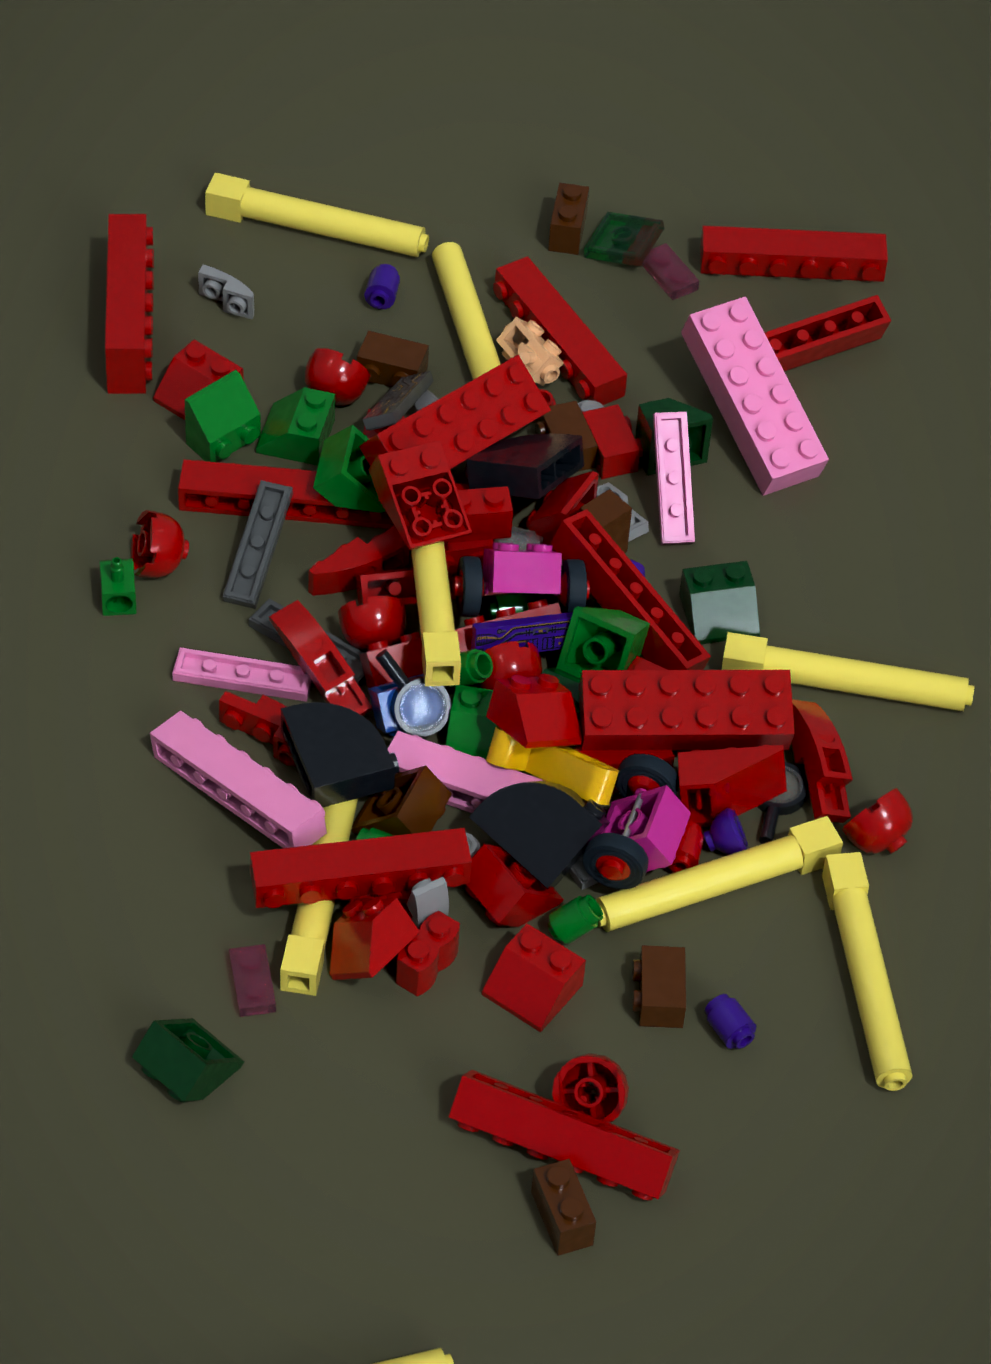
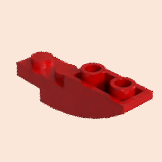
(339, 569)
(319, 657)
(258, 720)
(825, 761)

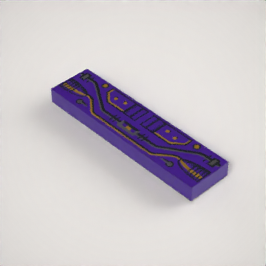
(544, 632)

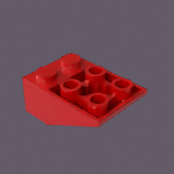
(420, 495)
(730, 779)

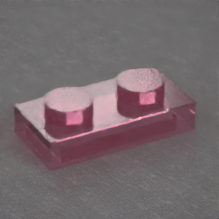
(670, 272)
(252, 980)

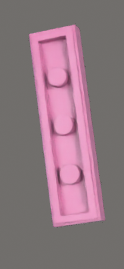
(673, 478)
(241, 674)

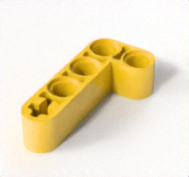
(556, 764)

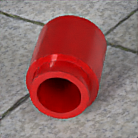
(689, 848)

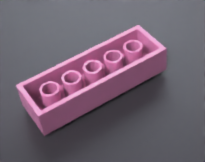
(754, 396)

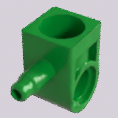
(118, 586)

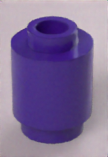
(382, 286)
(730, 1021)

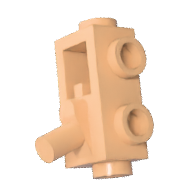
(538, 355)

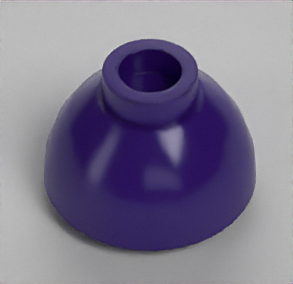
(726, 833)

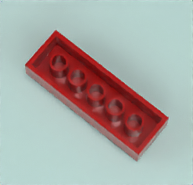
(128, 304)
(469, 416)
(685, 709)

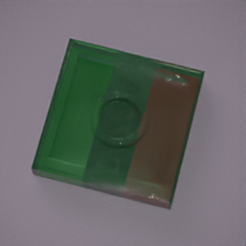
(623, 239)

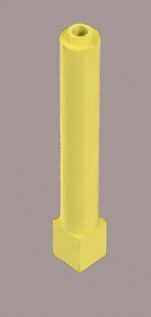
(234, 199)
(465, 309)
(439, 639)
(849, 675)
(800, 850)
(847, 895)
(306, 944)

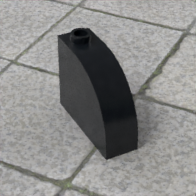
(526, 464)
(337, 752)
(541, 826)

